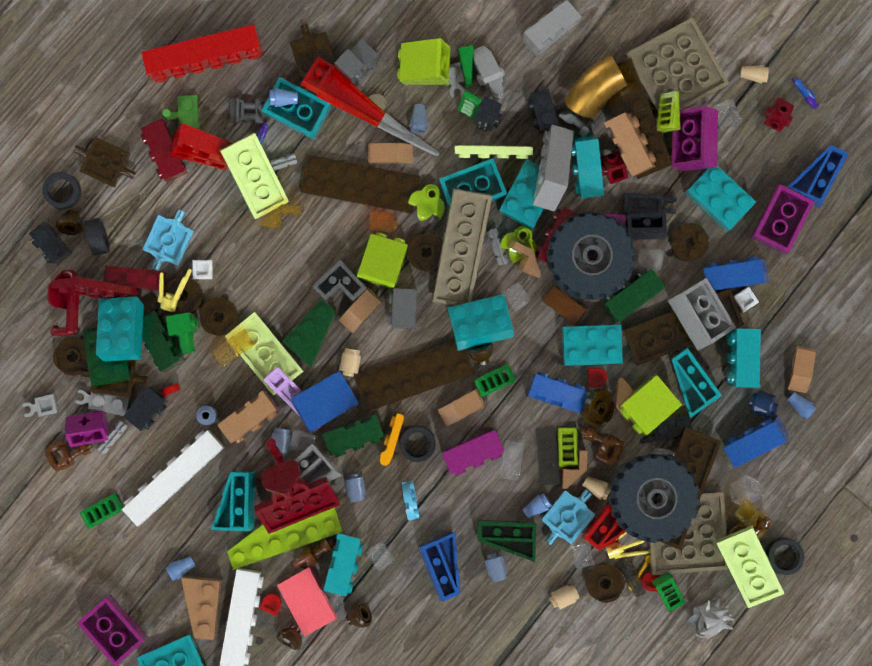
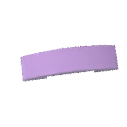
(283, 386)

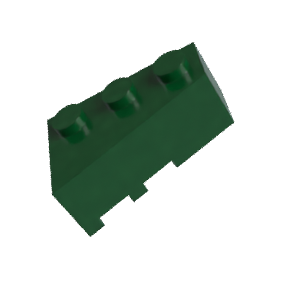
(311, 332)
(160, 344)
(354, 435)
(510, 536)

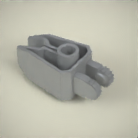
(489, 73)

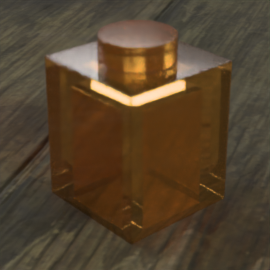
(382, 222)

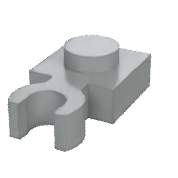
(455, 78)
(43, 406)

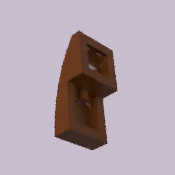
(564, 306)

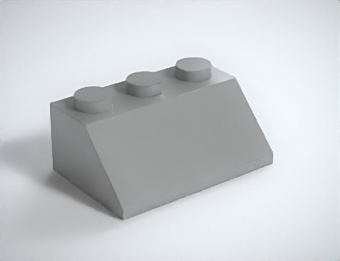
(702, 314)

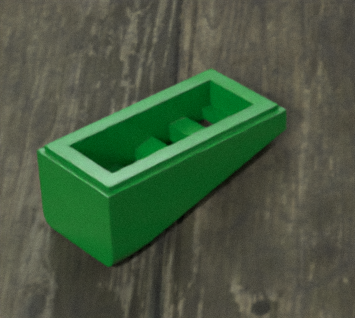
(466, 60)
(469, 104)
(485, 377)
(86, 518)
(662, 581)

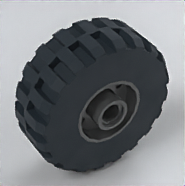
(612, 253)
(674, 501)

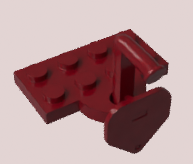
(65, 293)
(291, 496)

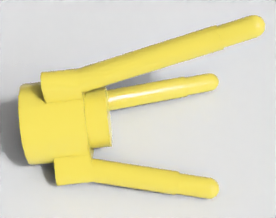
(170, 300)
(615, 549)

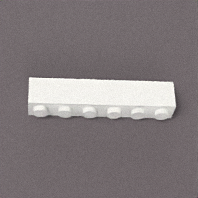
(174, 477)
(241, 618)

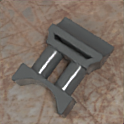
(237, 111)
(578, 120)

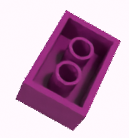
(697, 140)
(782, 219)
(473, 452)
(112, 630)

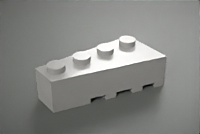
(553, 167)

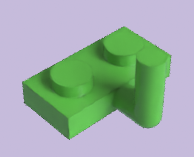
(187, 111)

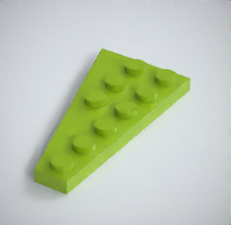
(262, 545)

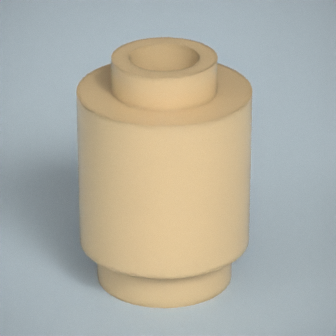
(350, 362)
(564, 596)

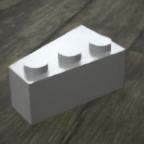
(551, 27)
(316, 465)

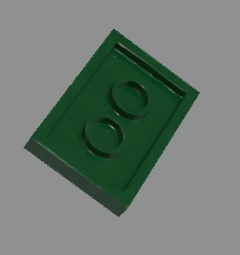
(102, 371)

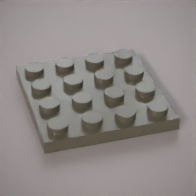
(679, 63)
(700, 545)

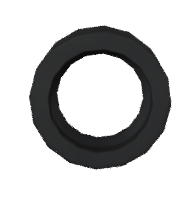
(61, 176)
(97, 237)
(417, 458)
(799, 555)

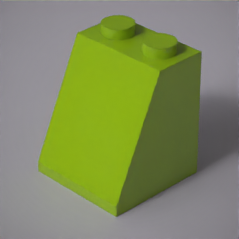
(424, 62)
(382, 260)
(649, 405)

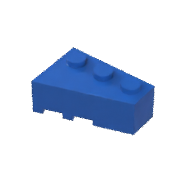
(820, 175)
(737, 274)
(557, 392)
(756, 441)
(442, 566)

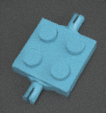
(168, 240)
(568, 517)

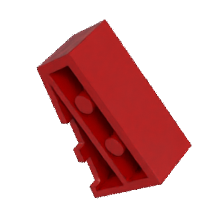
(199, 147)
(603, 529)

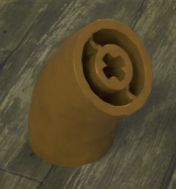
(595, 87)

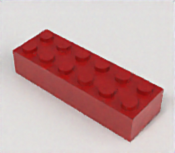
(202, 53)

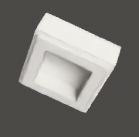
(202, 269)
(745, 299)

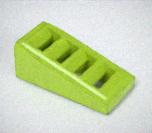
(674, 117)
(568, 464)

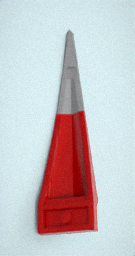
(339, 91)

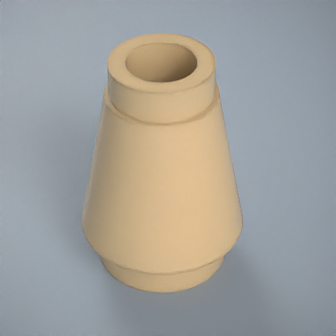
(755, 73)
(597, 487)

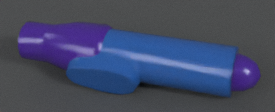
(806, 93)
(261, 134)

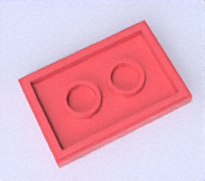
(307, 601)

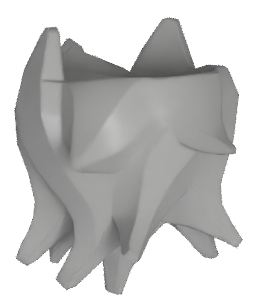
(709, 619)

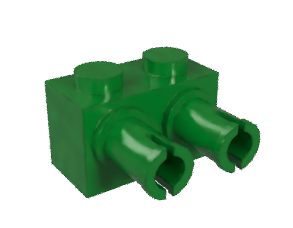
(184, 328)

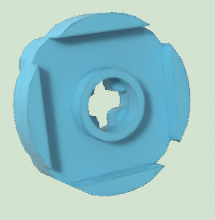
(410, 500)

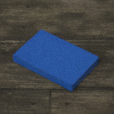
(324, 401)

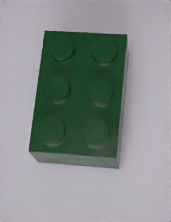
(633, 295)

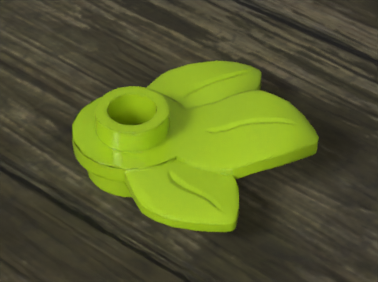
(427, 205)
(515, 236)

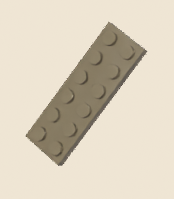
(461, 247)

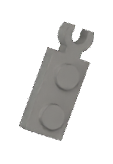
(105, 403)

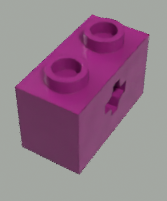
(86, 428)

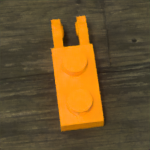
(391, 440)

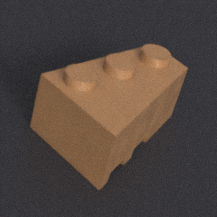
(631, 143)
(249, 417)
(203, 604)

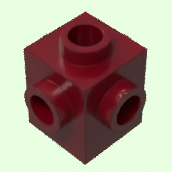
(778, 114)
(613, 167)

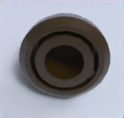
(69, 223)
(481, 353)
(359, 615)
(290, 637)

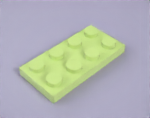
(485, 150)
(254, 175)
(267, 350)
(750, 566)

